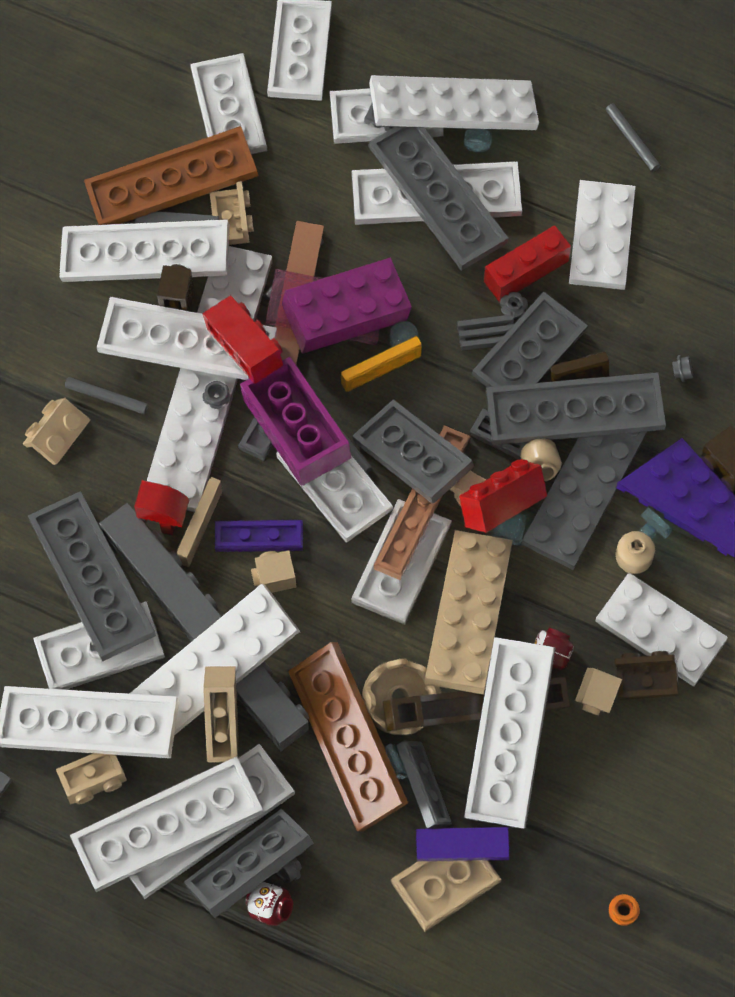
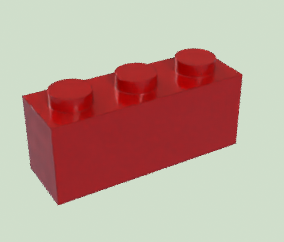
(527, 263)
(243, 339)
(503, 495)

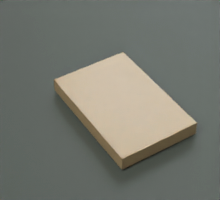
(443, 887)

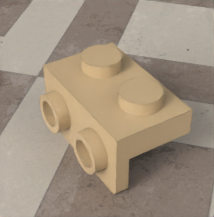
(231, 206)
(56, 429)
(90, 776)

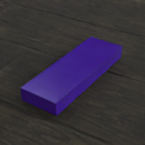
(259, 535)
(462, 844)

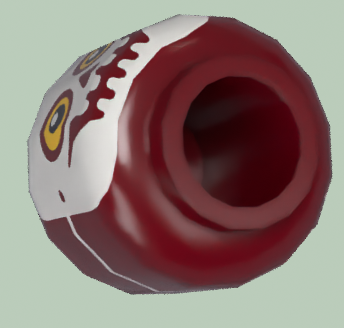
(562, 646)
(269, 904)

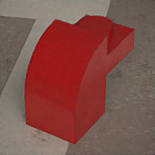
(161, 505)

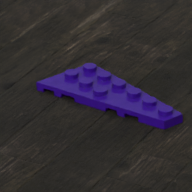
(686, 494)

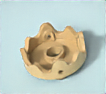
(385, 680)

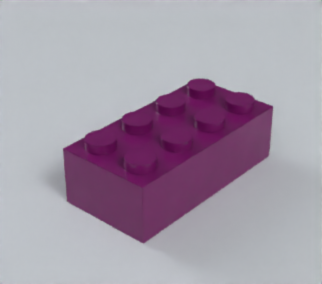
(346, 305)
(296, 422)

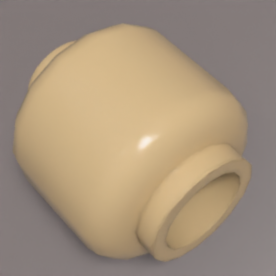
(545, 453)
(635, 552)

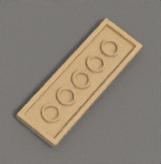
(468, 612)

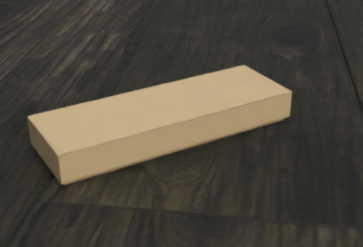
(199, 521)

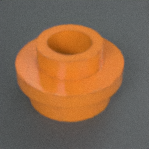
(630, 903)

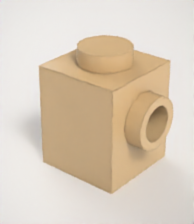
(274, 571)
(598, 691)

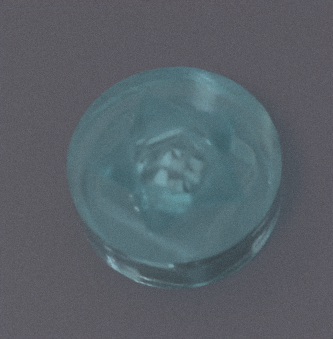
(478, 140)
(402, 332)

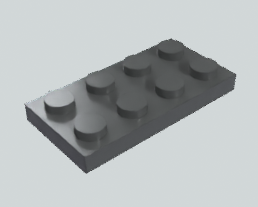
(531, 345)
(413, 451)
(248, 863)

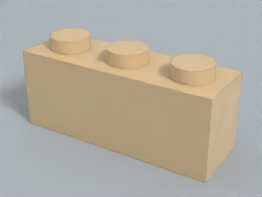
(221, 713)

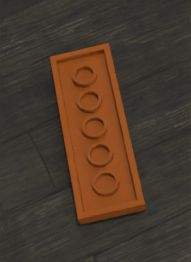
(171, 177)
(347, 737)

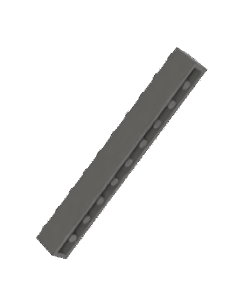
(194, 614)

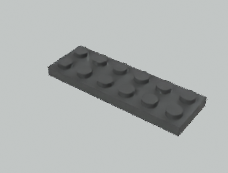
(439, 194)
(575, 408)
(581, 496)
(91, 576)

